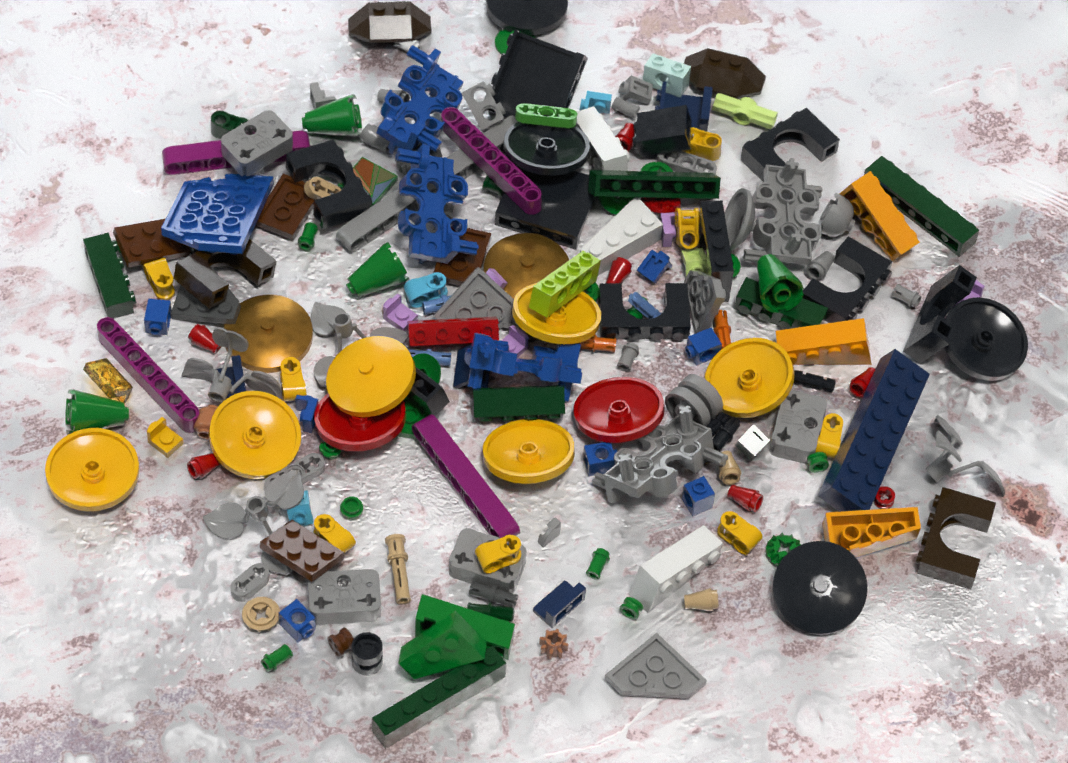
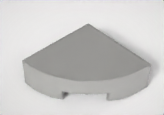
(553, 531)

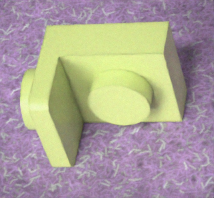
(694, 260)

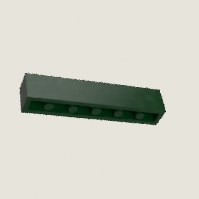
(654, 184)
(924, 208)
(437, 698)

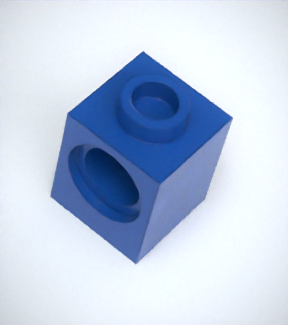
(157, 316)
(702, 346)
(592, 454)
(698, 496)
(297, 612)

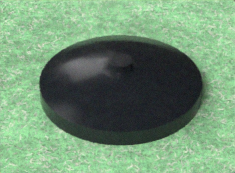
(527, 16)
(546, 148)
(987, 339)
(819, 588)

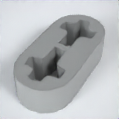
(248, 580)

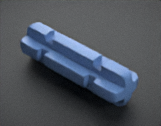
(643, 306)

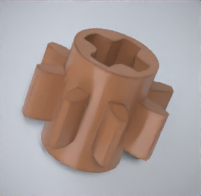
(551, 638)

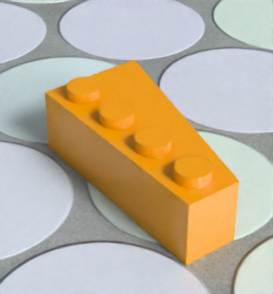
(880, 216)
(827, 343)
(871, 530)

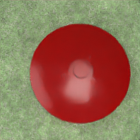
(619, 409)
(354, 432)

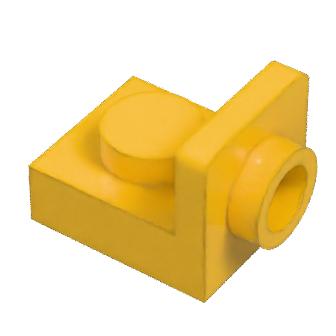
(163, 438)

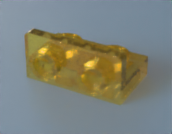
(108, 379)

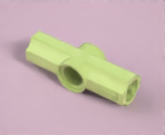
(744, 111)

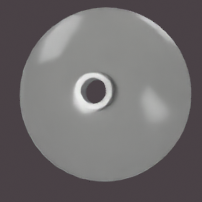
(740, 217)

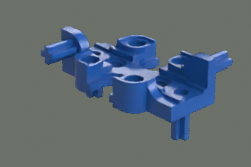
(417, 80)
(439, 171)
(545, 363)

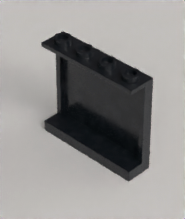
(536, 74)
(563, 209)

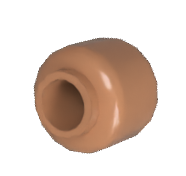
(203, 421)

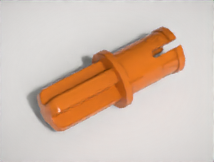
(722, 328)
(599, 344)

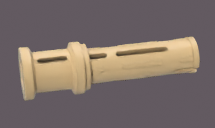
(397, 559)

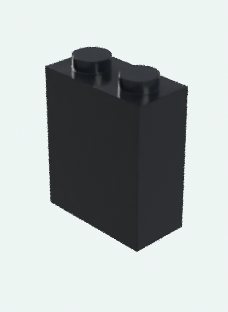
(662, 131)

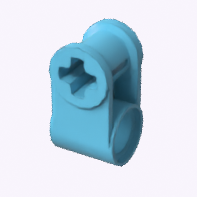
(425, 289)

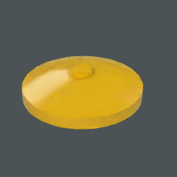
(570, 324)
(370, 376)
(751, 376)
(254, 434)
(528, 451)
(92, 469)

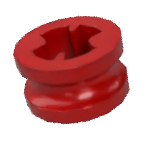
(887, 503)

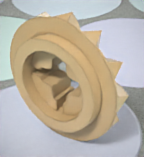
(259, 605)

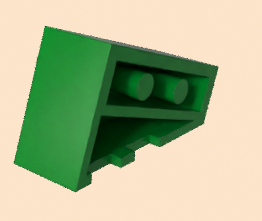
(442, 647)

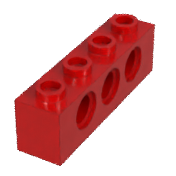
(451, 330)

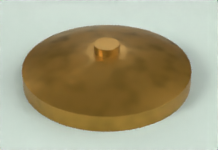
(524, 260)
(274, 331)

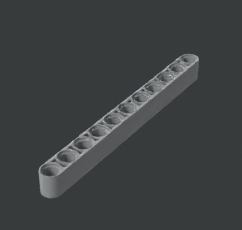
(385, 213)

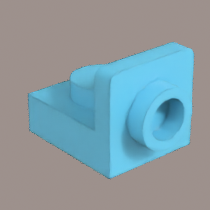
(600, 101)
(302, 512)

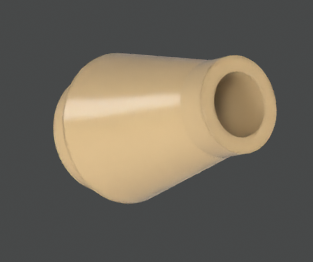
(729, 473)
(702, 600)

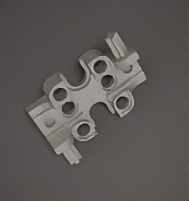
(770, 232)
(692, 450)

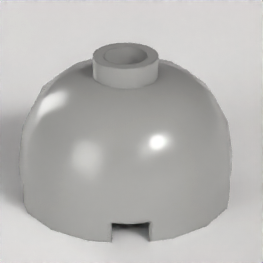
(837, 217)

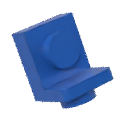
(654, 265)
(307, 406)

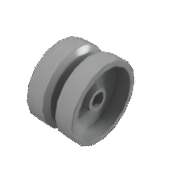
(697, 394)

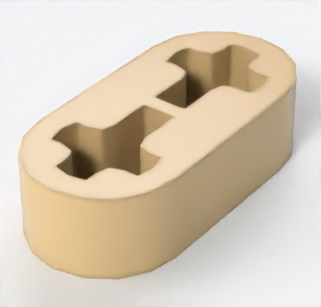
(323, 188)

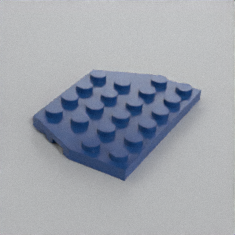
(217, 212)

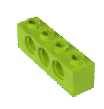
(564, 283)

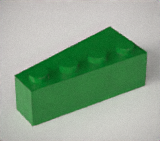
(493, 630)

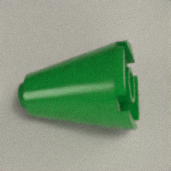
(335, 118)
(377, 273)
(777, 285)
(93, 411)

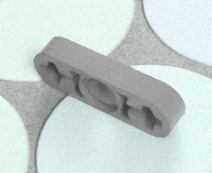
(702, 163)
(312, 471)

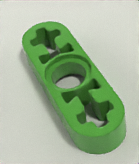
(556, 115)

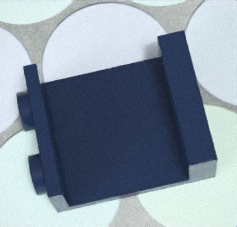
(698, 106)

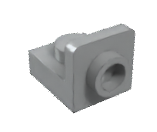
(636, 89)
(318, 96)

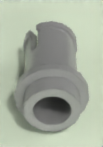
(625, 107)
(907, 296)
(629, 353)

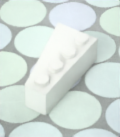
(605, 148)
(625, 234)
(674, 567)

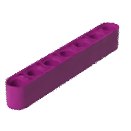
(208, 155)
(492, 161)
(126, 350)
(464, 477)

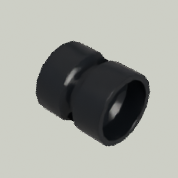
(367, 653)

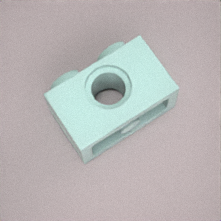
(663, 69)

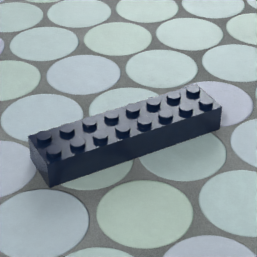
(874, 433)

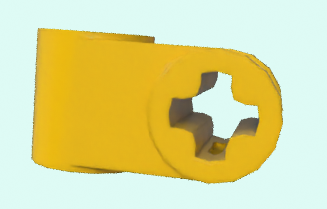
(705, 144)
(688, 226)
(160, 278)
(291, 379)
(829, 437)
(333, 532)
(738, 534)
(498, 554)

